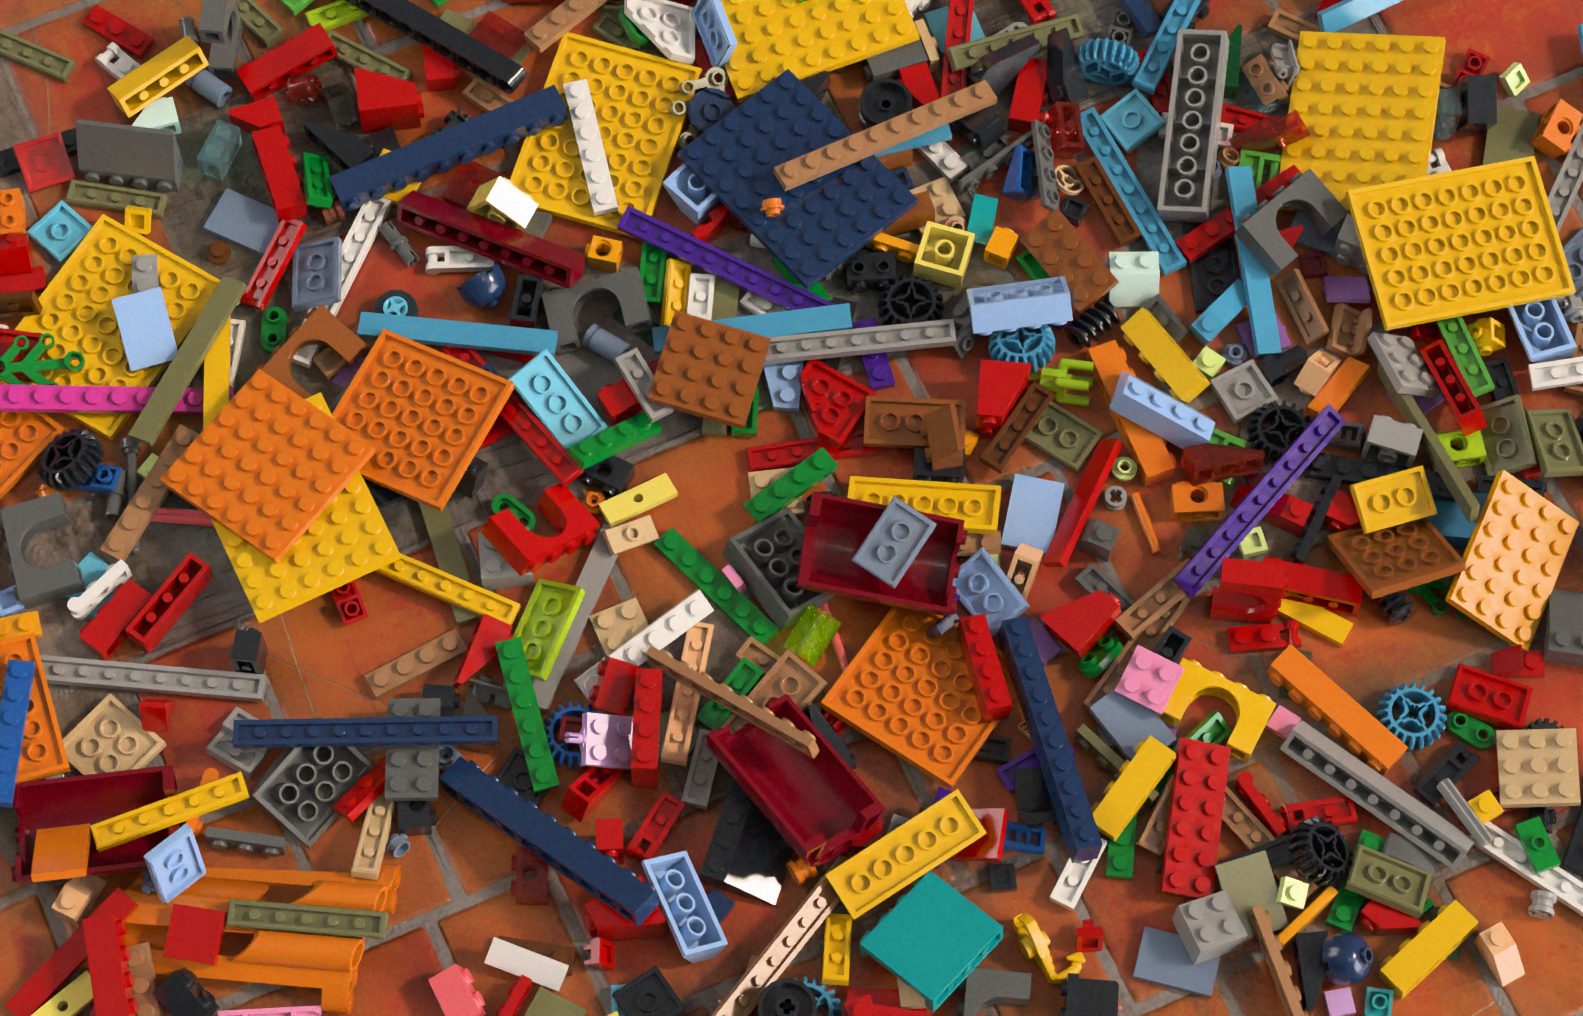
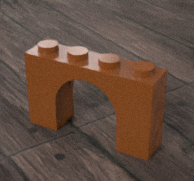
(919, 214)
(319, 329)

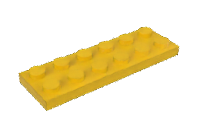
(969, 502)
(905, 854)

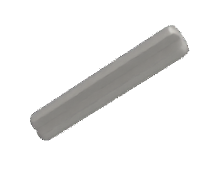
(1464, 812)

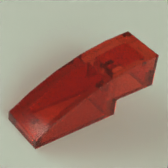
(1271, 135)

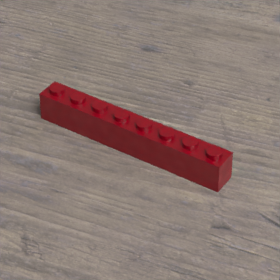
(491, 239)

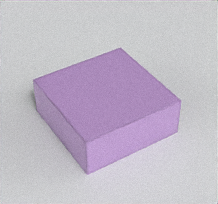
(1339, 1002)

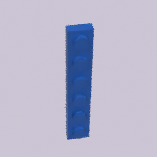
(12, 724)

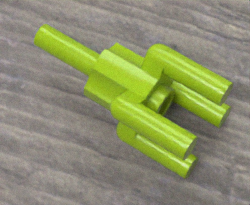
(1059, 380)

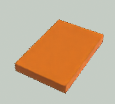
(61, 853)

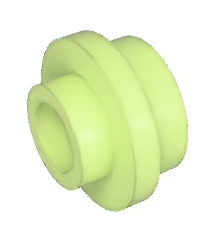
(1121, 474)

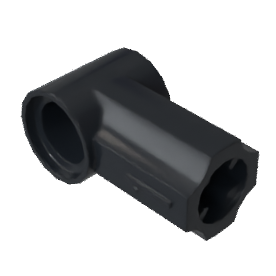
(1279, 367)

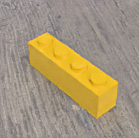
(158, 76)
(1164, 355)
(1132, 787)
(1428, 948)

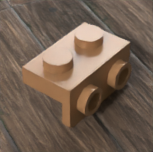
(1265, 82)
(1349, 330)

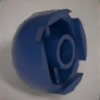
(484, 288)
(1347, 957)

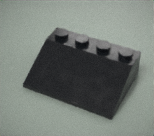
(746, 851)

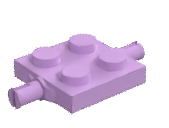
(604, 740)

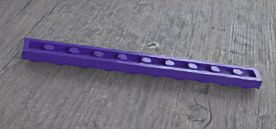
(717, 262)
(1259, 501)

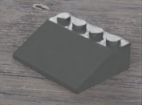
(128, 155)
(768, 564)
(1564, 628)
(306, 785)

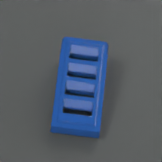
(1020, 174)
(1026, 847)

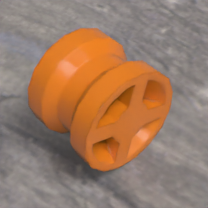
(801, 871)

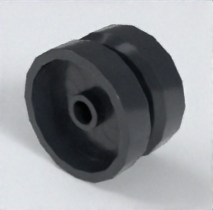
(883, 101)
(787, 995)

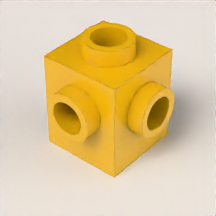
(1487, 335)

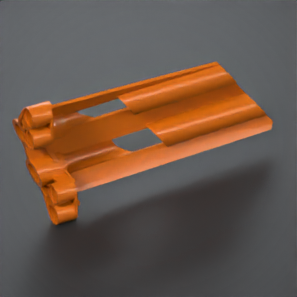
(272, 955)

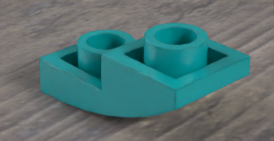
(982, 218)
(1378, 1002)

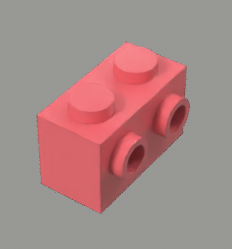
(456, 992)

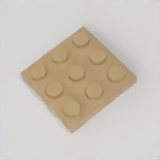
(111, 740)
(1538, 768)

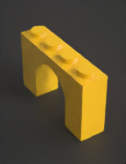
(1250, 708)

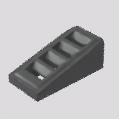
(1347, 443)

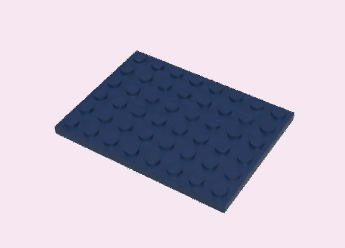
(821, 218)

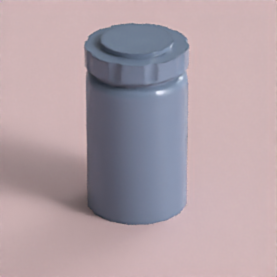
(210, 87)
(604, 343)

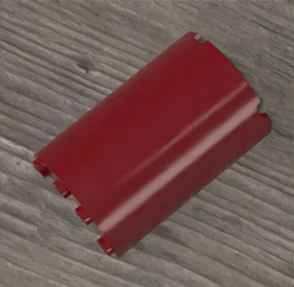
(836, 532)
(90, 801)
(809, 801)

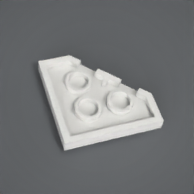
(666, 25)

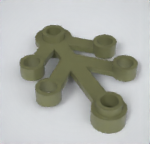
(709, 82)

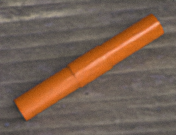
(1145, 523)

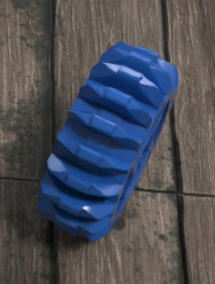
(562, 751)

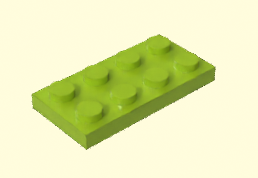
(547, 624)

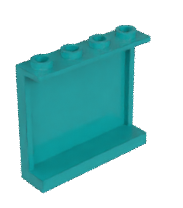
(932, 939)

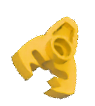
(1035, 944)

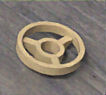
(1062, 185)

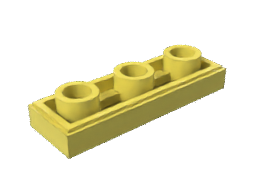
(649, 493)
(75, 995)

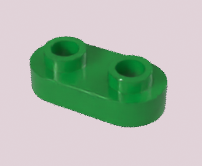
(632, 30)
(273, 328)
(518, 509)
(1100, 656)
(1469, 731)

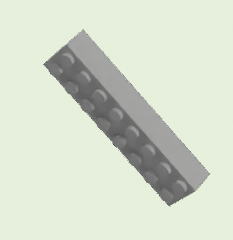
(1193, 125)

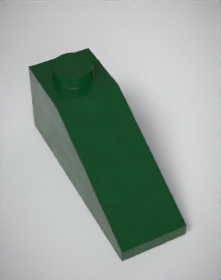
(1233, 63)

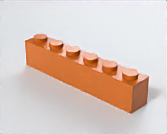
(1144, 447)
(1336, 710)

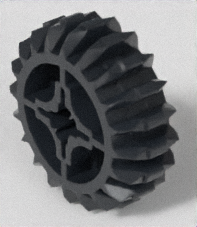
(930, 304)
(1280, 415)
(70, 459)
(1320, 851)

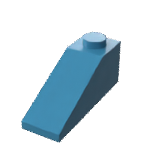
(1219, 314)

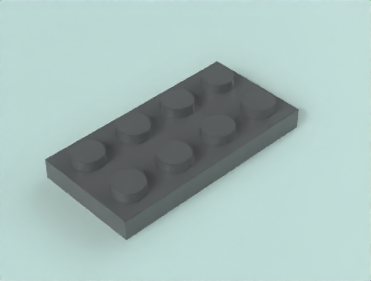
(412, 769)

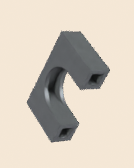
(223, 28)
(888, 63)
(1304, 194)
(564, 305)
(21, 526)
(992, 987)

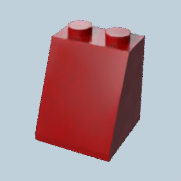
(387, 102)
(998, 393)
(1083, 621)
(611, 926)

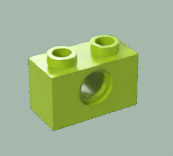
(1471, 446)

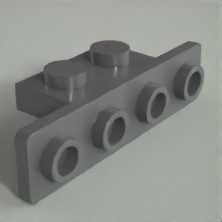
(987, 162)
(1043, 171)
(965, 337)

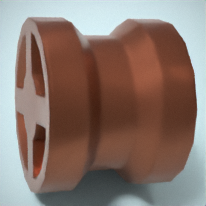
(333, 213)

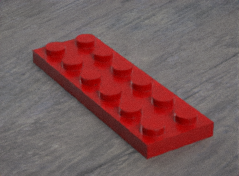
(1194, 819)

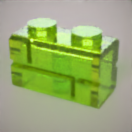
(812, 634)

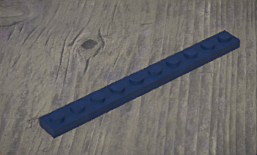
(365, 731)

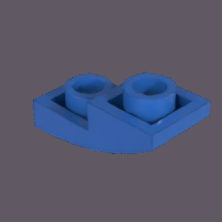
(103, 480)

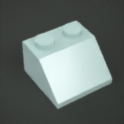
(1137, 278)

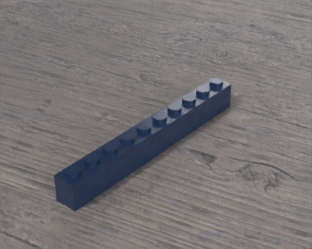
(448, 148)
(1049, 740)
(550, 841)

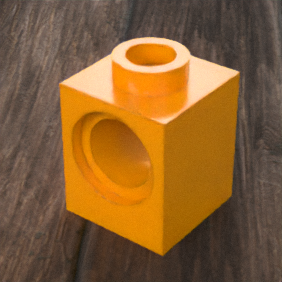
(1001, 247)
(606, 263)

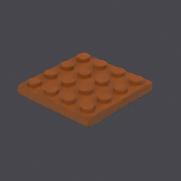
(709, 370)
(1396, 556)

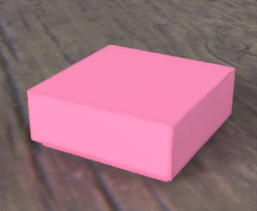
(735, 579)
(1282, 722)

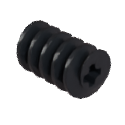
(1092, 323)
(1396, 608)

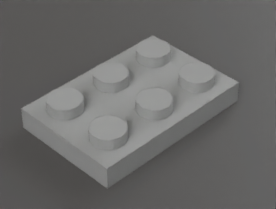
(1403, 364)

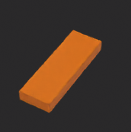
(1340, 386)

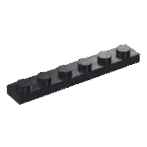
(1360, 470)

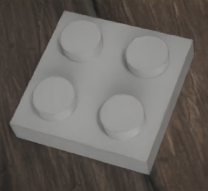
(1243, 390)

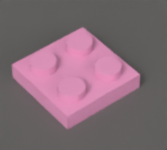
(1149, 679)

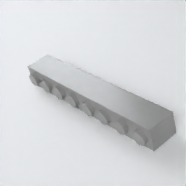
(1377, 795)

